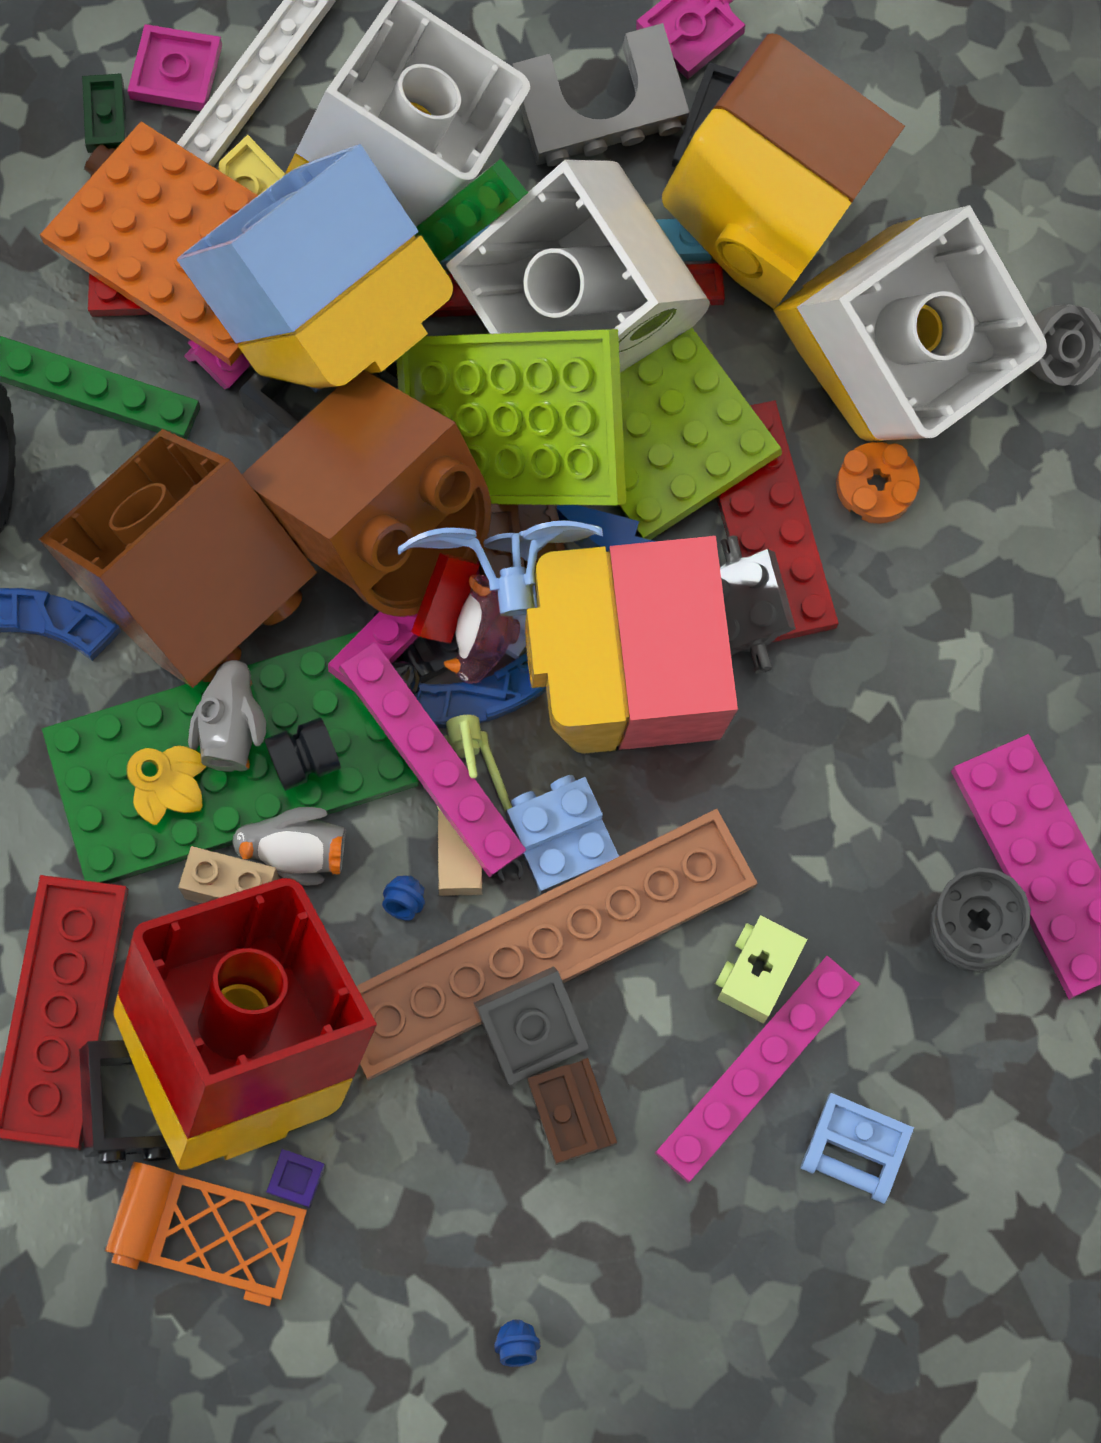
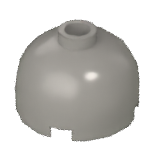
(1072, 344)

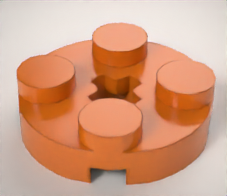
(889, 462)

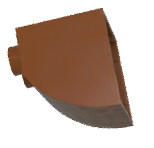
(181, 556)

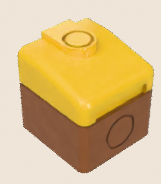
(777, 167)

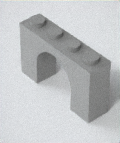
(657, 107)

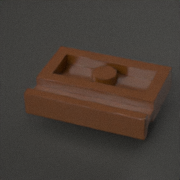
(571, 1111)

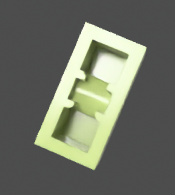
(778, 950)

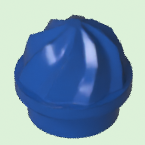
(403, 897)
(517, 1344)

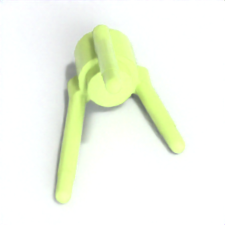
(466, 739)

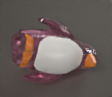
(481, 633)

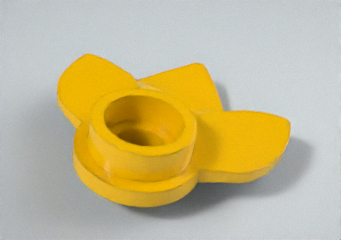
(170, 787)

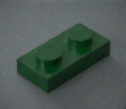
(104, 111)

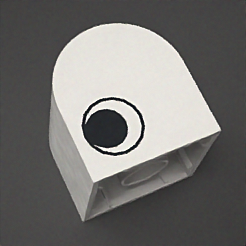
(581, 258)

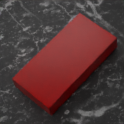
(444, 598)

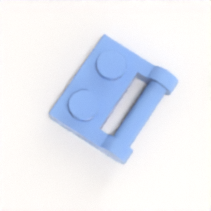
(863, 1134)

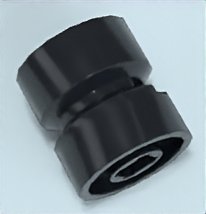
(302, 753)

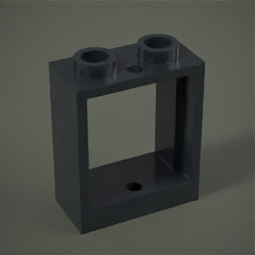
(109, 1150)

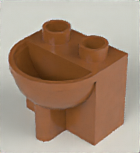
(366, 479)

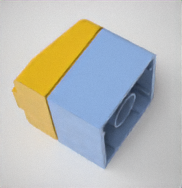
(320, 274)

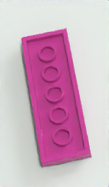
(1043, 853)

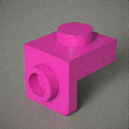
(219, 370)

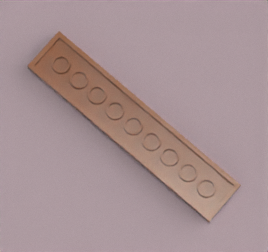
(564, 928)

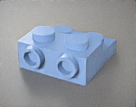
(561, 832)

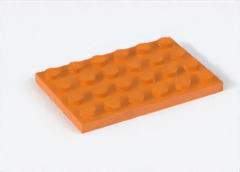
(139, 218)

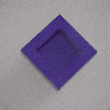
(295, 1178)

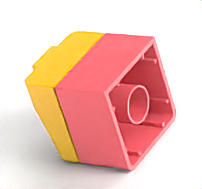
(632, 645)

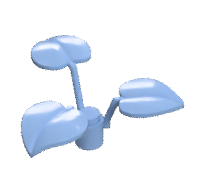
(515, 582)

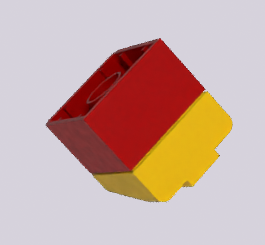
(240, 1021)

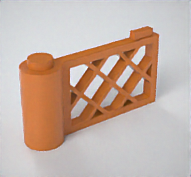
(146, 1218)

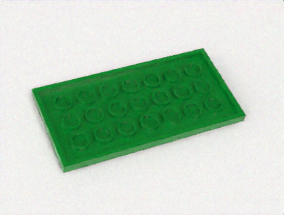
(292, 688)

